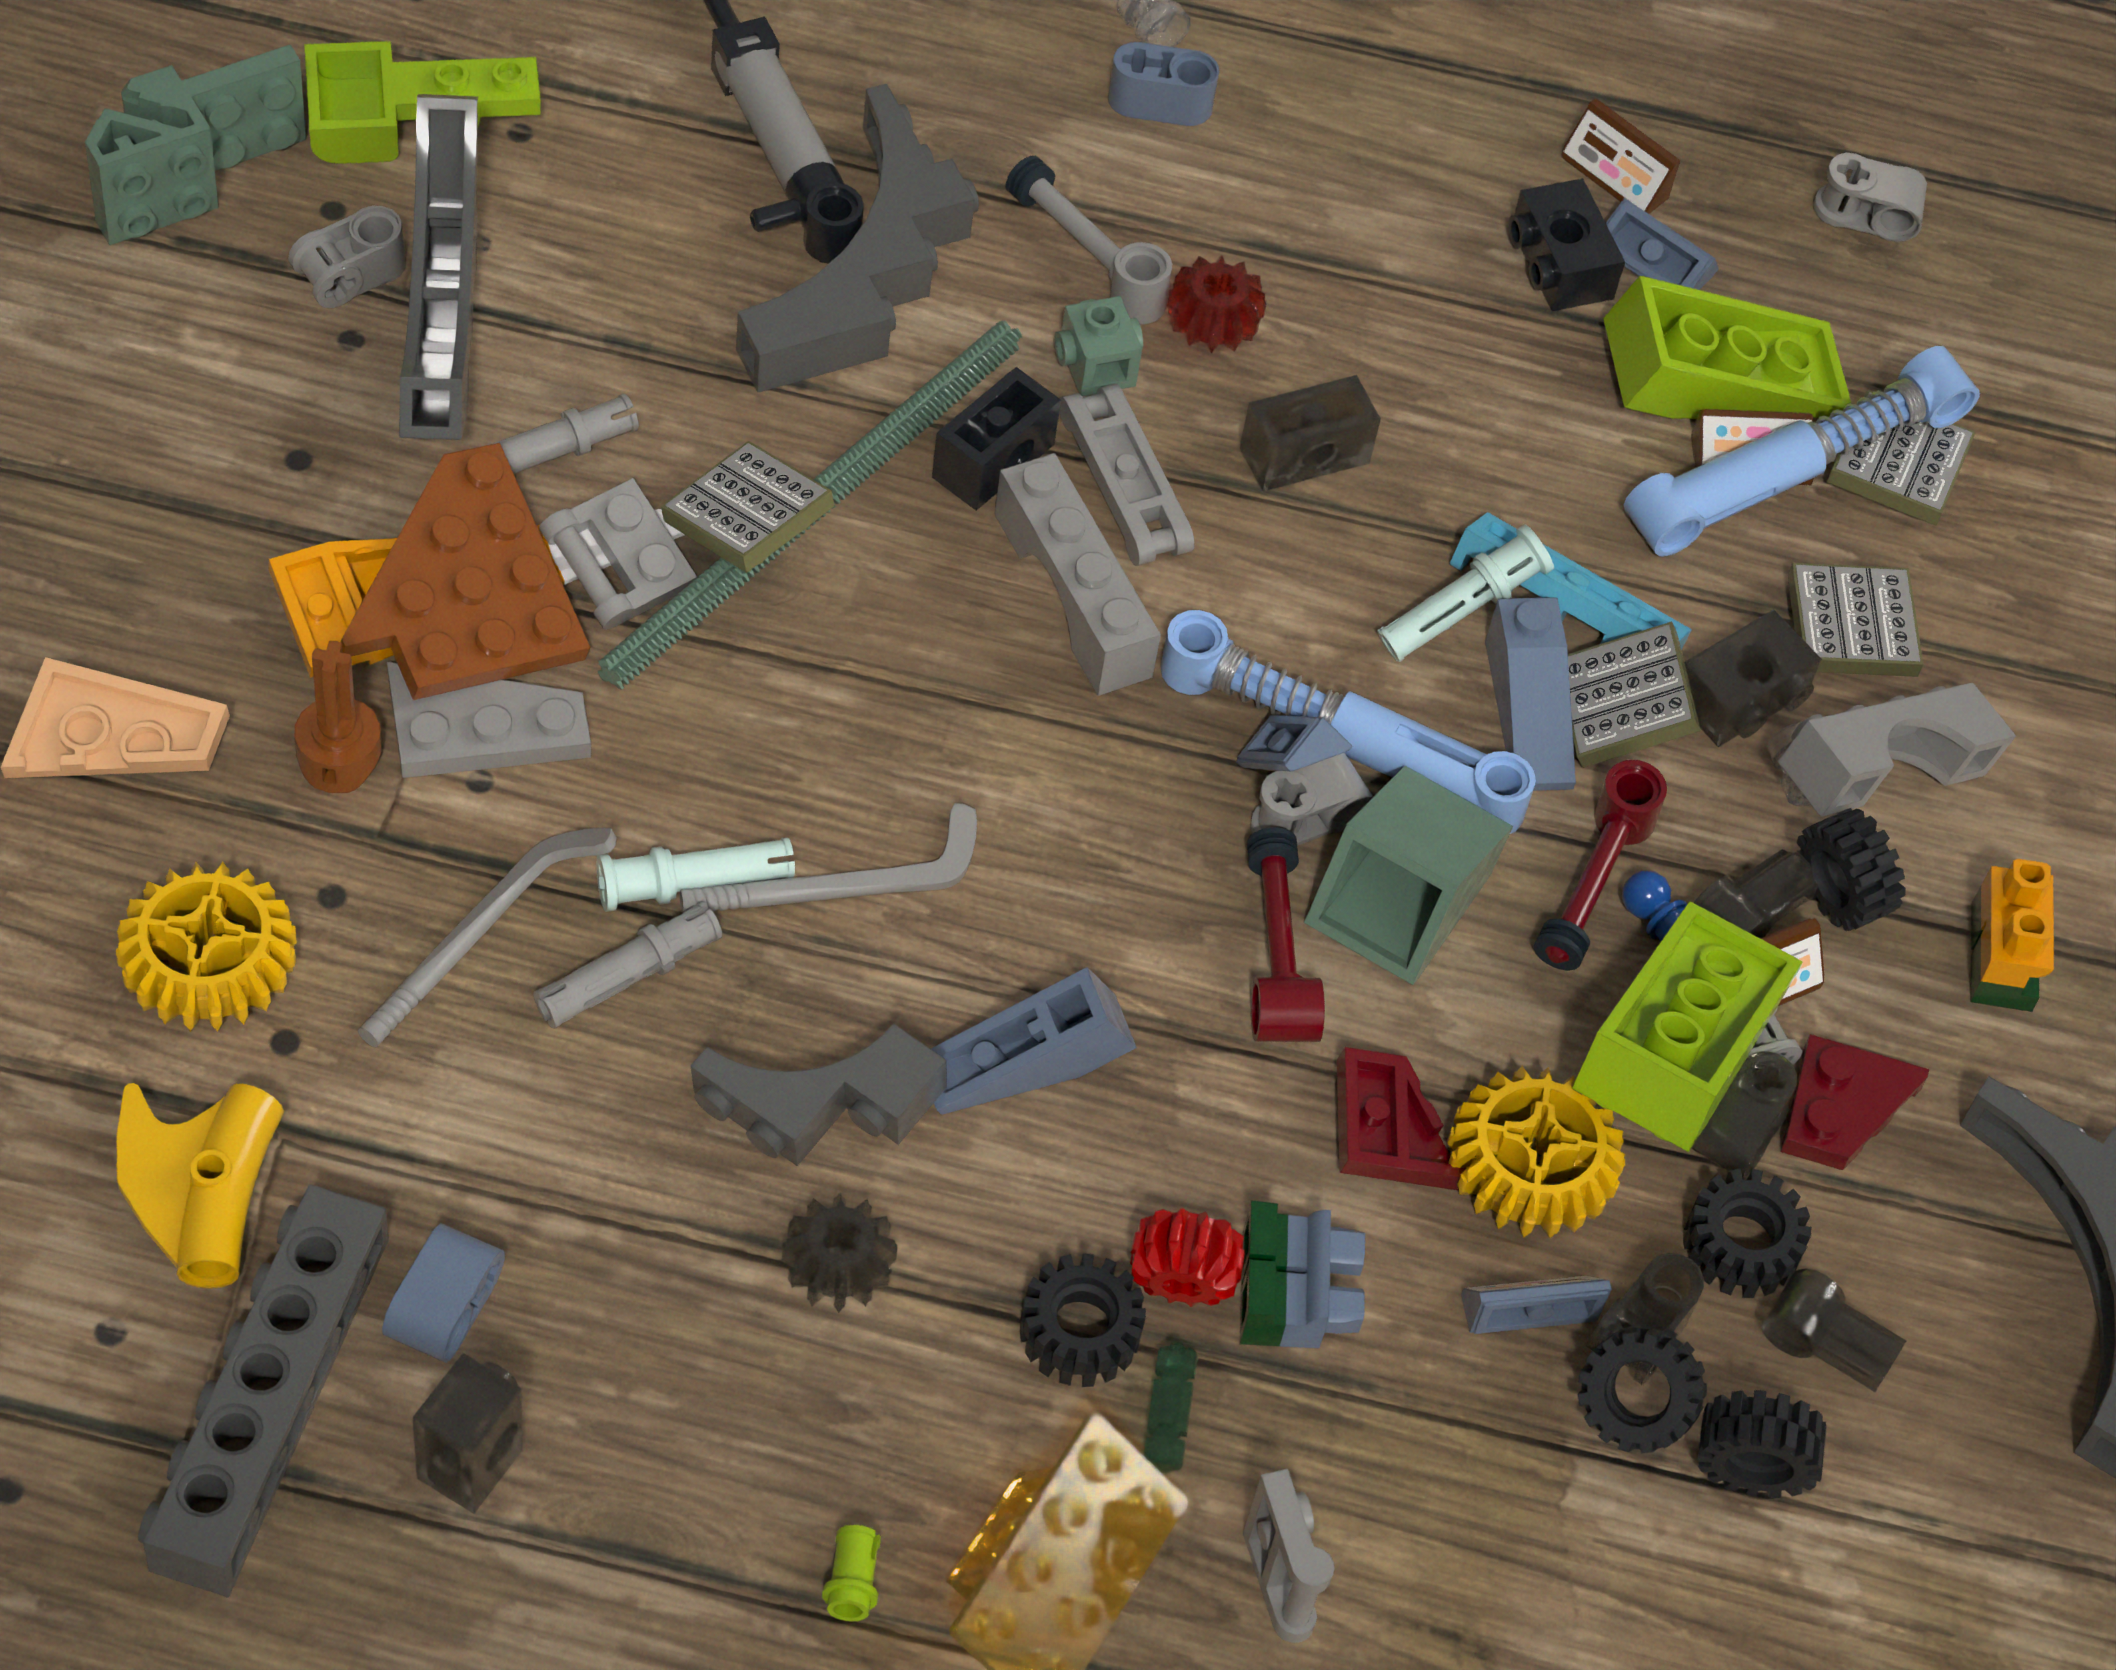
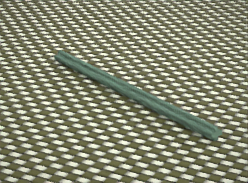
(839, 477)

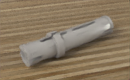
(571, 433)
(651, 952)

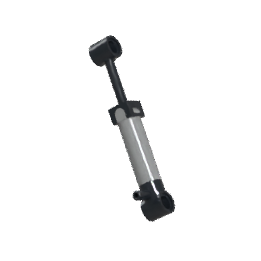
(750, 69)

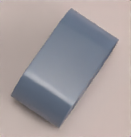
(1163, 83)
(443, 1293)

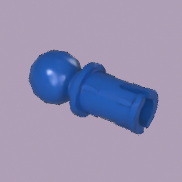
(1649, 897)

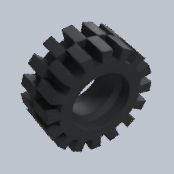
(1852, 869)
(1761, 1204)
(1090, 1286)
(1762, 1444)

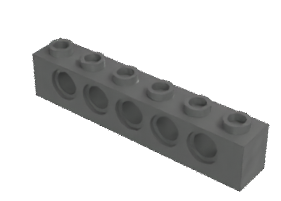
(213, 1546)

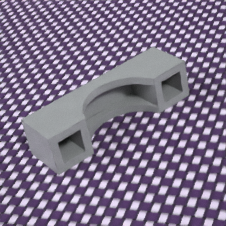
(1104, 613)
(1849, 753)

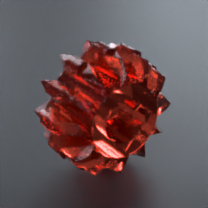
(1216, 303)

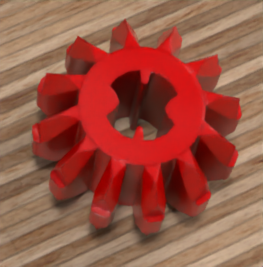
(1187, 1257)

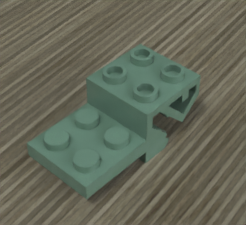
(175, 133)

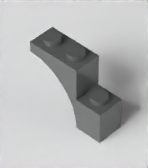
(790, 1111)

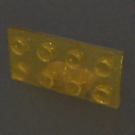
(1063, 1554)

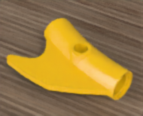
(196, 1178)

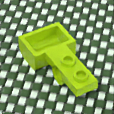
(362, 94)

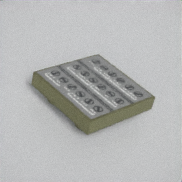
(1907, 469)
(747, 506)
(1857, 618)
(1630, 695)

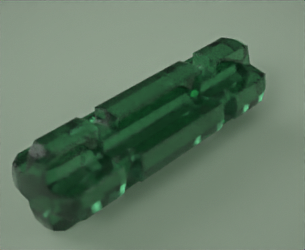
(1170, 1407)

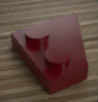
(1844, 1100)
(1388, 1123)

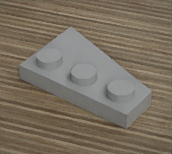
(486, 726)

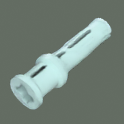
(1489, 579)
(663, 875)

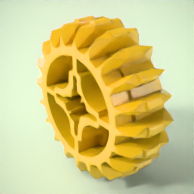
(179, 926)
(1569, 1137)

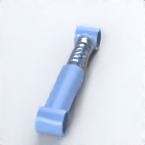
(1677, 509)
(1204, 658)

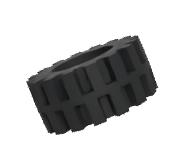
(1610, 1415)

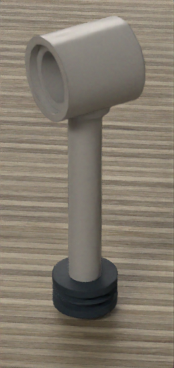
(1137, 270)

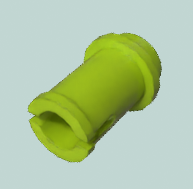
(851, 1589)

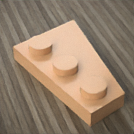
(110, 725)

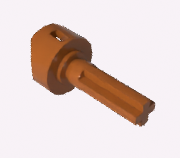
(336, 728)

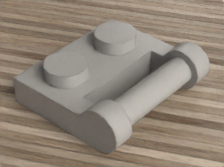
(632, 543)
(1284, 1556)

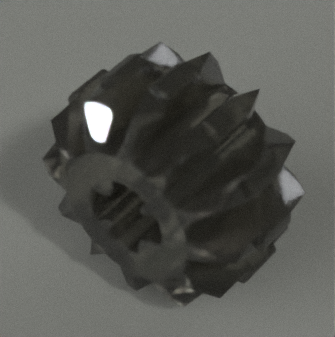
(835, 1274)

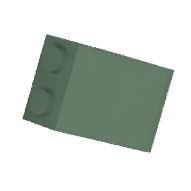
(1406, 873)

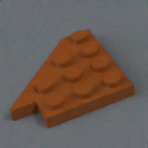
(468, 585)

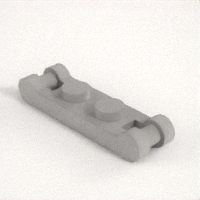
(1127, 473)

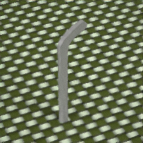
(917, 877)
(460, 940)

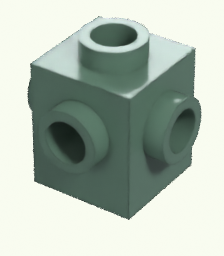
(1099, 344)

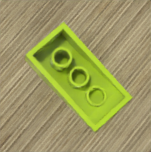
(1704, 350)
(1686, 1026)

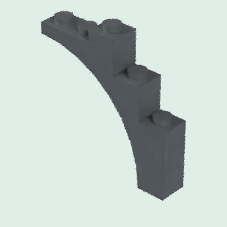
(442, 270)
(848, 307)
(2079, 1187)

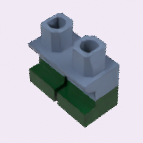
(1288, 1278)

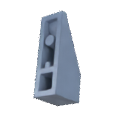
(1533, 687)
(1035, 1043)

